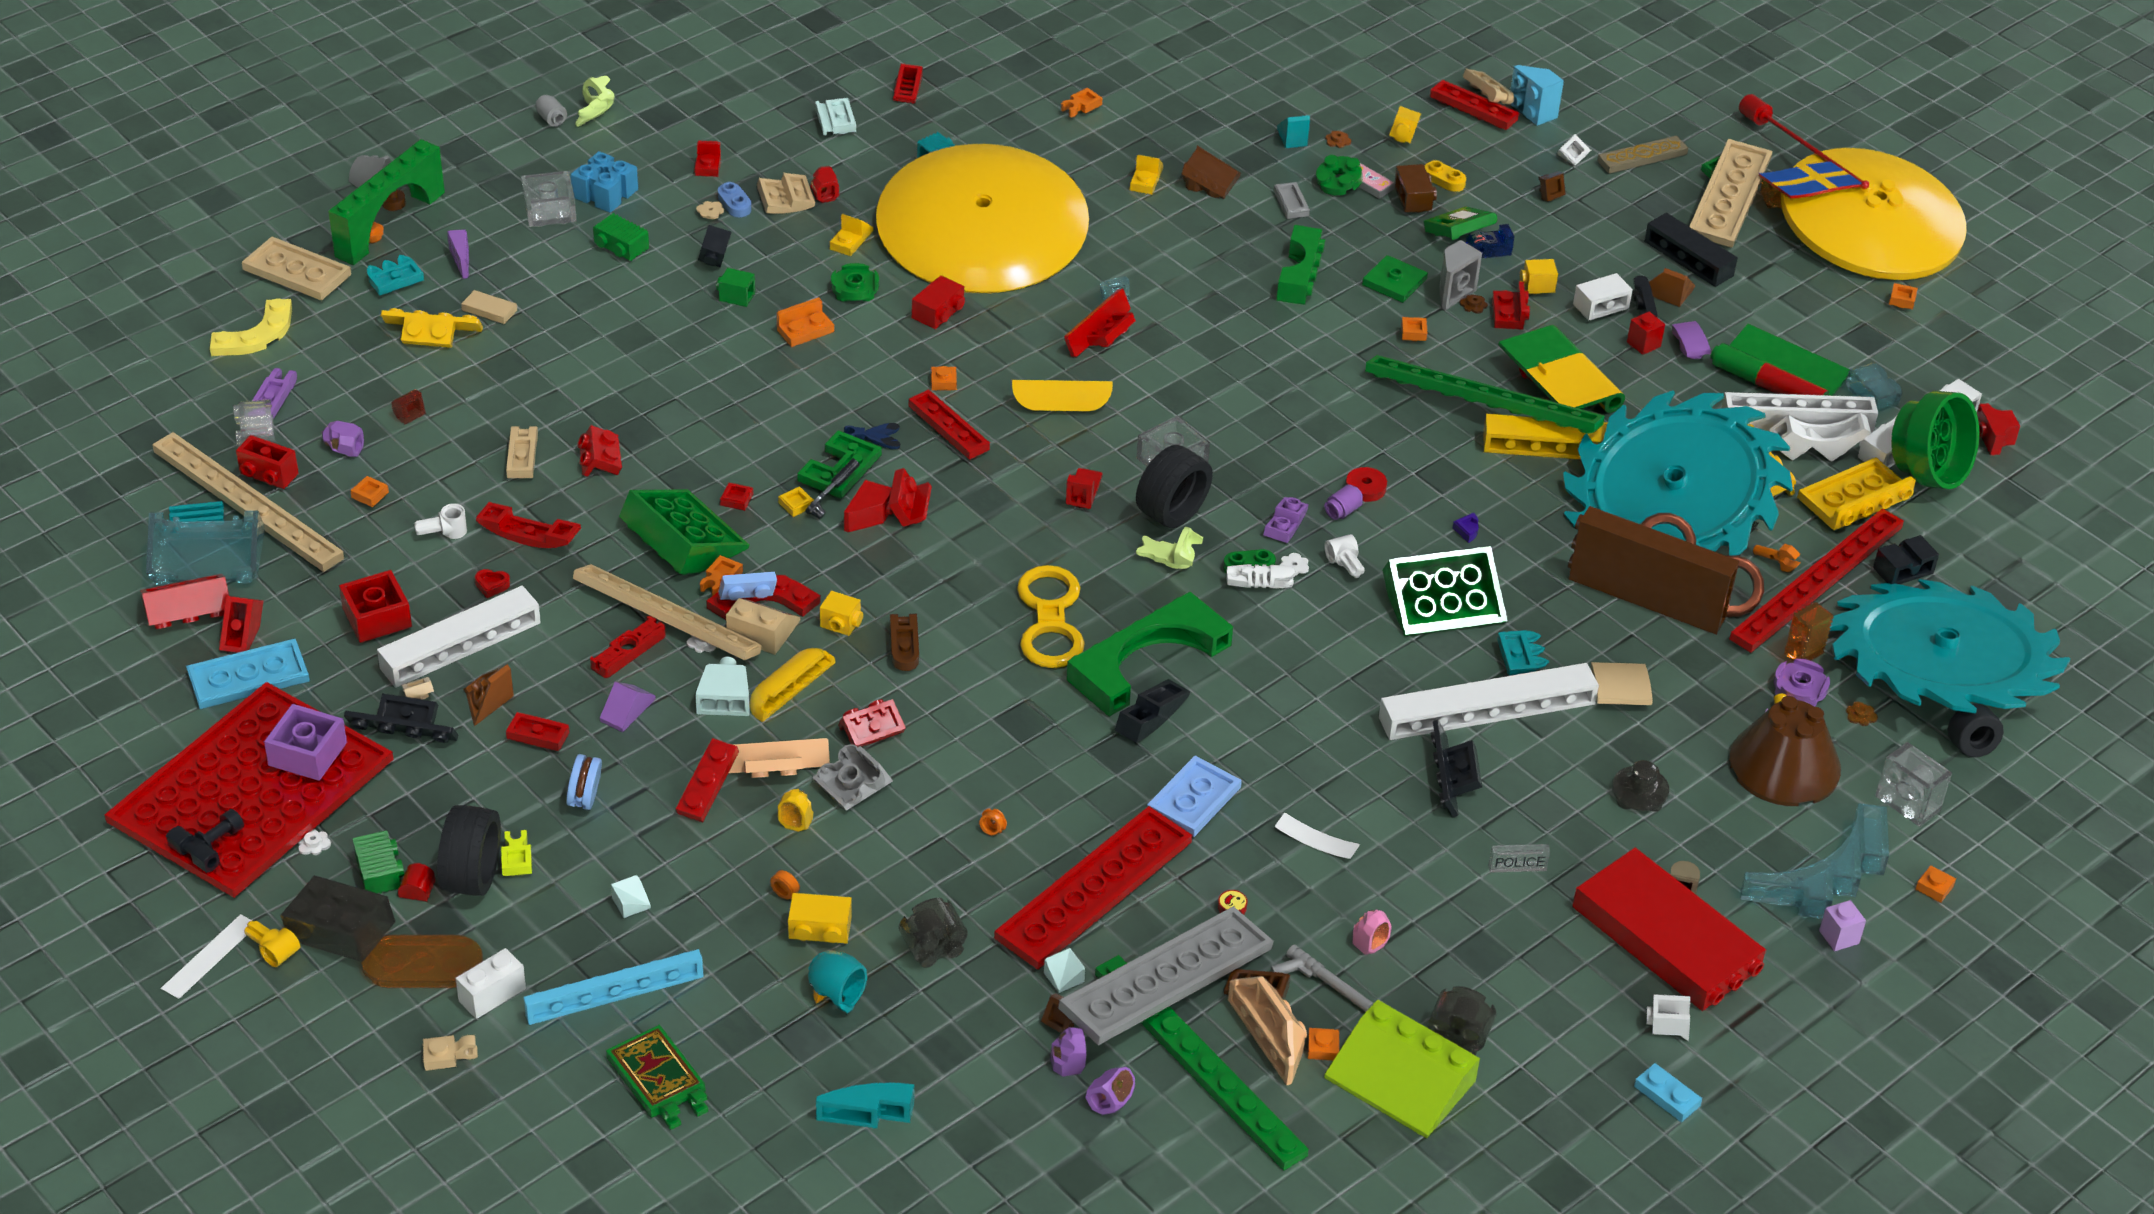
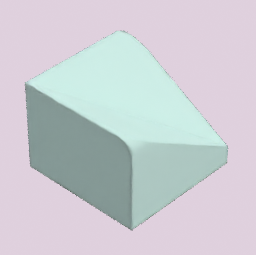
(630, 896)
(1064, 970)

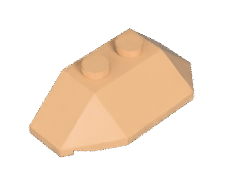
(1270, 1023)

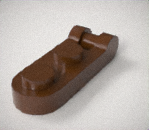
(904, 641)

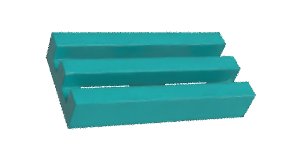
(198, 512)

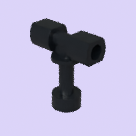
(200, 845)

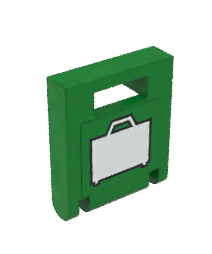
(1459, 222)

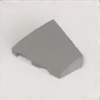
(366, 167)

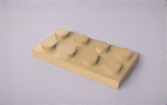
(296, 268)

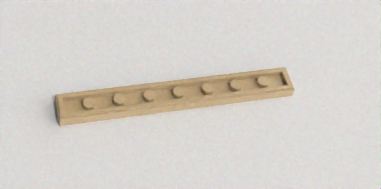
(667, 612)

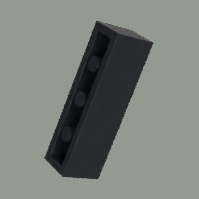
(1690, 249)

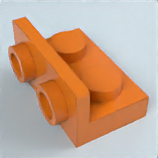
(803, 322)

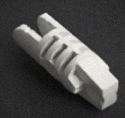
(1260, 576)

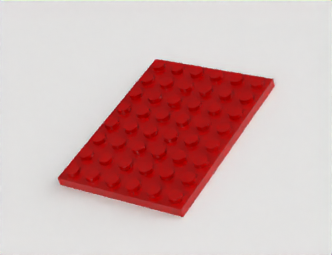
(231, 771)

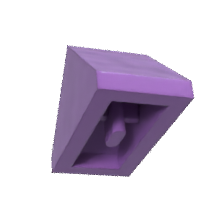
(625, 705)

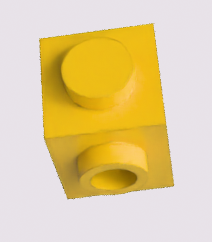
(1404, 125)
(1539, 276)
(840, 613)

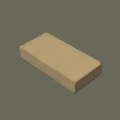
(489, 307)

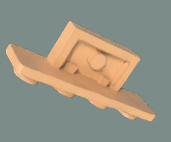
(780, 756)

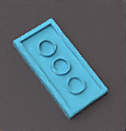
(244, 672)

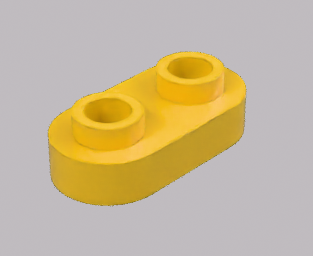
(1446, 176)

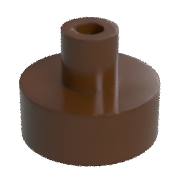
(395, 201)

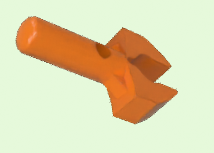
(1782, 555)

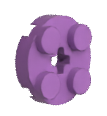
(1789, 675)

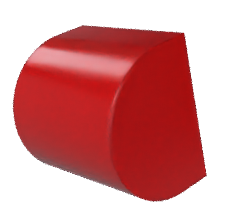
(417, 882)

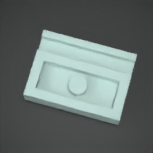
(836, 116)

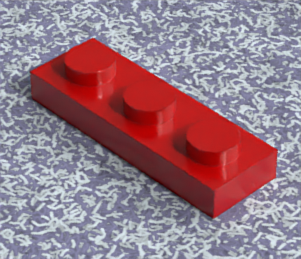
(707, 780)

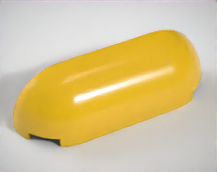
(1062, 395)
(788, 681)

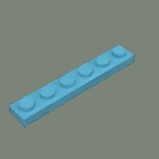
(613, 987)

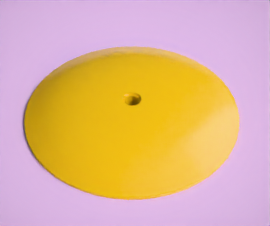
(982, 217)

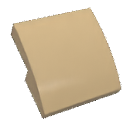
(785, 195)
(1622, 683)

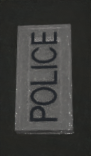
(1519, 858)

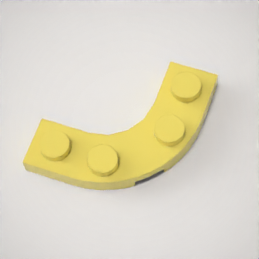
(272, 327)

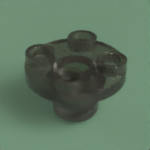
(1641, 787)

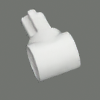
(450, 521)
(1344, 552)

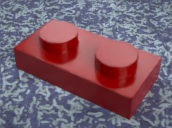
(537, 731)

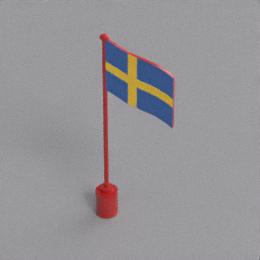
(1805, 179)

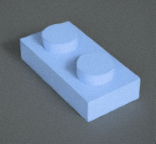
(747, 585)

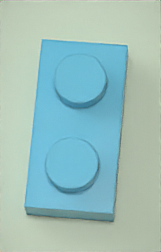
(1668, 1092)

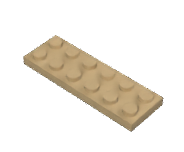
(1730, 192)

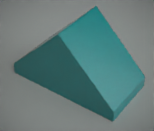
(1294, 131)

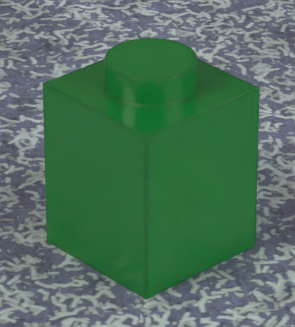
(736, 287)

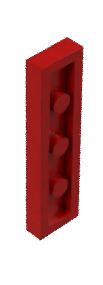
(1474, 104)
(949, 424)

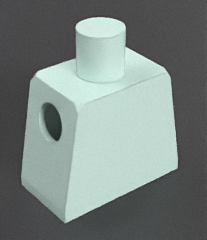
(723, 689)

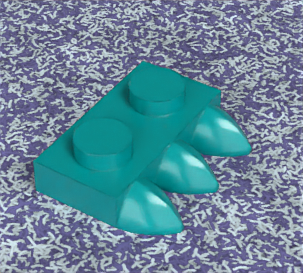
(394, 275)
(1520, 653)

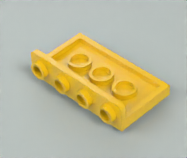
(1856, 493)

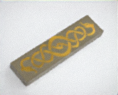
(1642, 154)

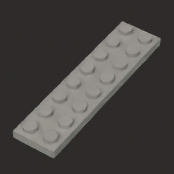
(1165, 975)

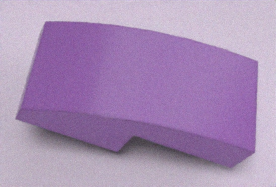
(1692, 339)
(1286, 519)

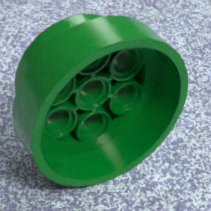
(1936, 439)

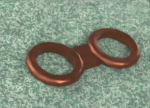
(1745, 564)

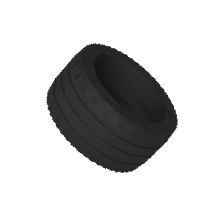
(1174, 486)
(468, 850)

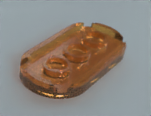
(421, 960)

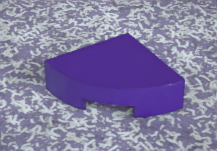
(1467, 527)

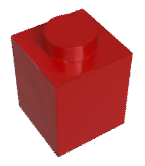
(1646, 333)

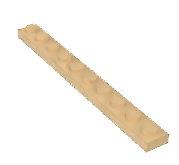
(245, 498)

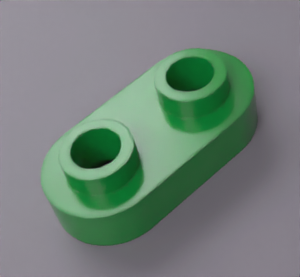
(1253, 557)

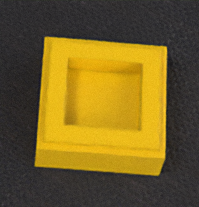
(795, 501)

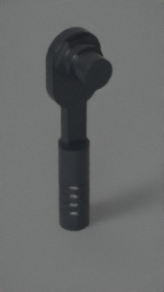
(815, 507)

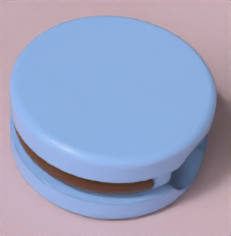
(584, 781)

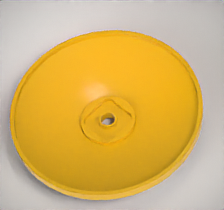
(1901, 237)

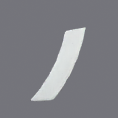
(1315, 838)

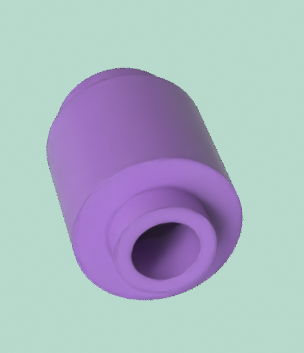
(1343, 502)

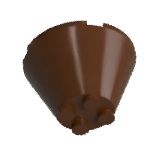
(1787, 755)

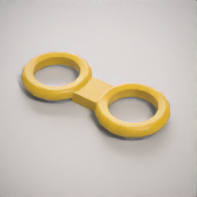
(1050, 615)

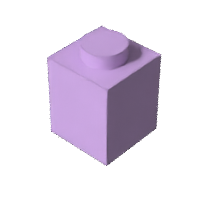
(1842, 925)

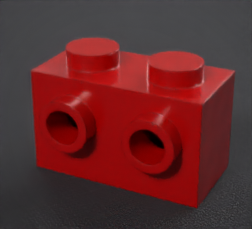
(267, 461)

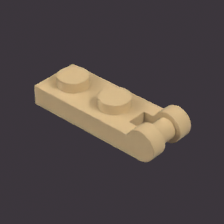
(1489, 87)
(522, 452)

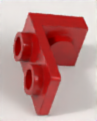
(1082, 487)

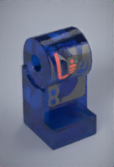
(1493, 243)

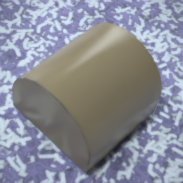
(1687, 874)

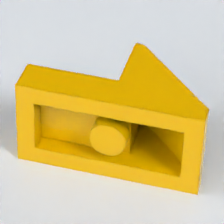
(1146, 174)
(851, 235)

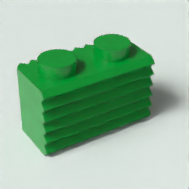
(621, 237)
(377, 862)

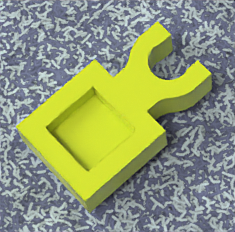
(516, 855)

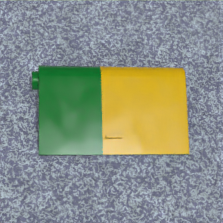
(1562, 369)

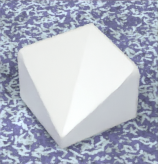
(1574, 150)

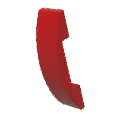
(528, 532)

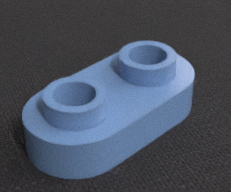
(734, 199)

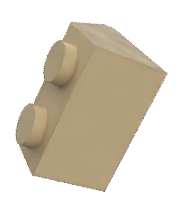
(761, 624)

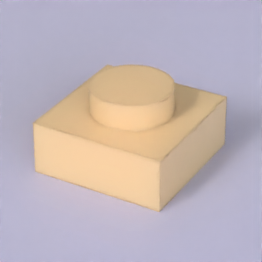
(418, 689)

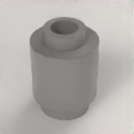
(551, 110)

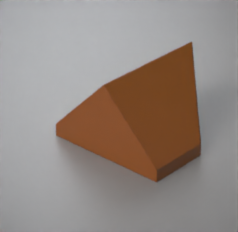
(1671, 287)
(489, 692)

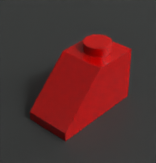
(868, 507)
(240, 623)

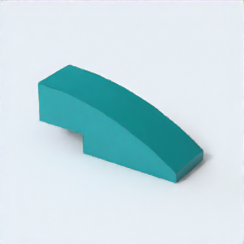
(867, 1104)

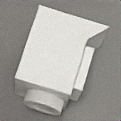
(1670, 1015)

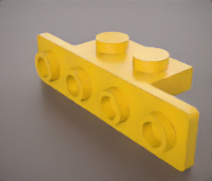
(429, 329)

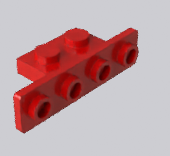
(1101, 325)

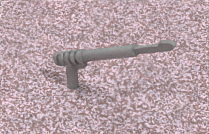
(1310, 966)

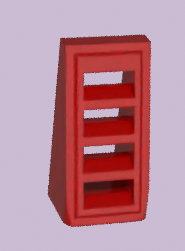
(908, 72)

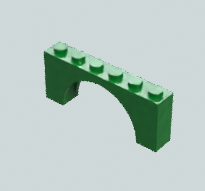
(353, 216)
(1180, 622)

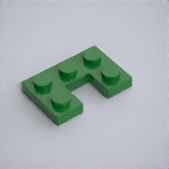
(844, 447)

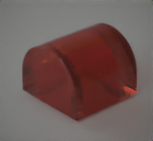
(409, 406)

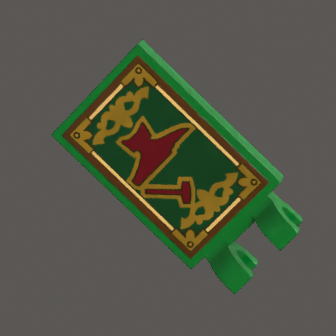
(658, 1075)

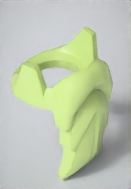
(597, 104)
(1175, 555)

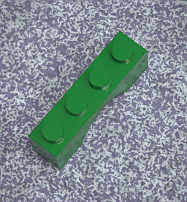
(1307, 250)

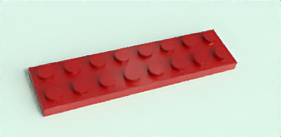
(1092, 887)

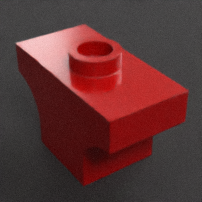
(1997, 428)

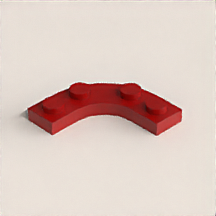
(786, 592)

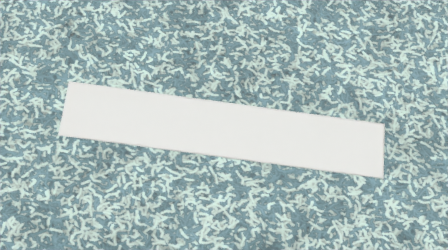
(207, 958)

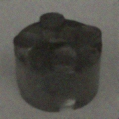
(933, 931)
(1463, 1018)

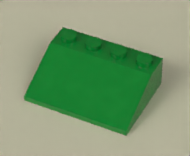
(680, 528)
(1445, 591)

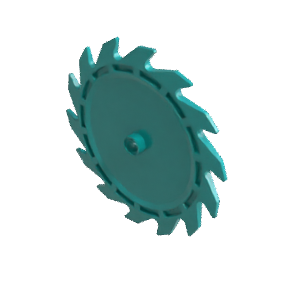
(1684, 464)
(1947, 646)

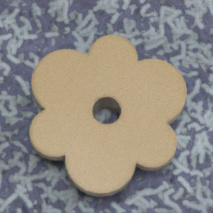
(710, 210)

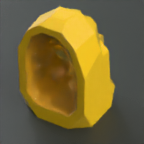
(795, 810)

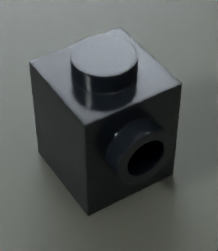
(714, 246)

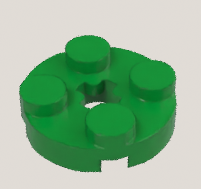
(1335, 165)
(846, 289)

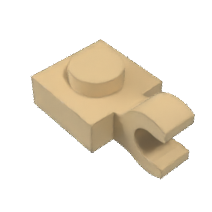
(444, 1051)

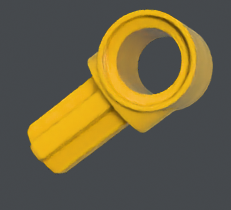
(274, 944)

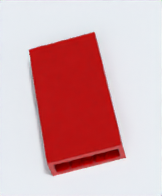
(1669, 929)

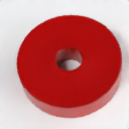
(1369, 481)

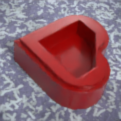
(491, 582)

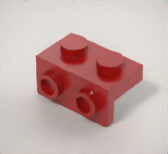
(600, 450)

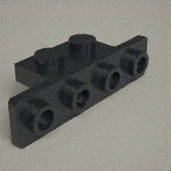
(404, 715)
(1457, 768)

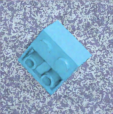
(1536, 93)

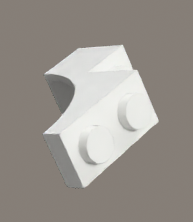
(1828, 439)

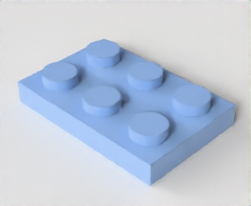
(1195, 795)

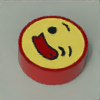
(1232, 898)

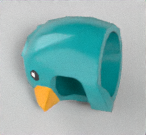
(837, 976)

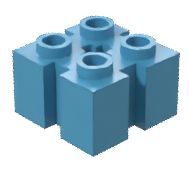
(604, 181)

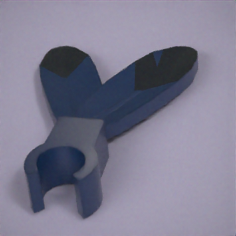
(877, 435)

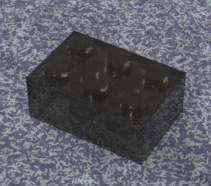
(338, 918)

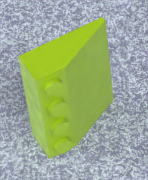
(1403, 1068)

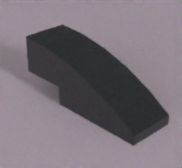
(1151, 710)

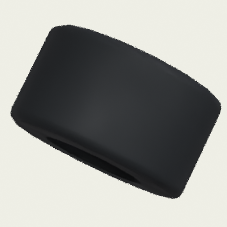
(1981, 741)

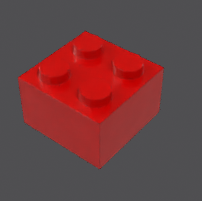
(375, 606)

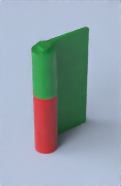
(1778, 364)

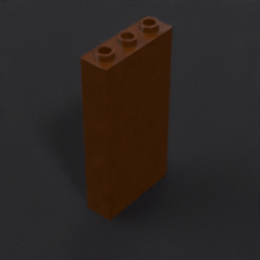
(1652, 569)

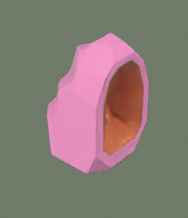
(1371, 932)

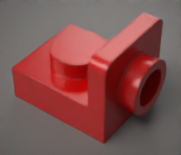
(708, 158)

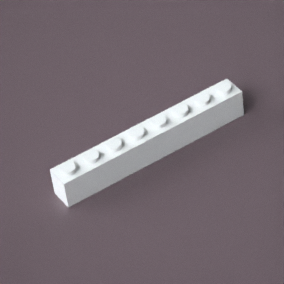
(1488, 701)

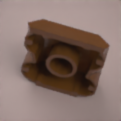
(1209, 174)

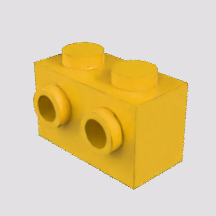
(820, 918)

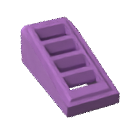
(460, 250)

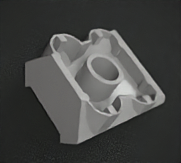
(852, 777)

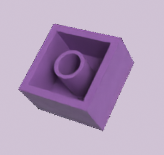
(305, 742)

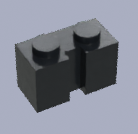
(1906, 562)

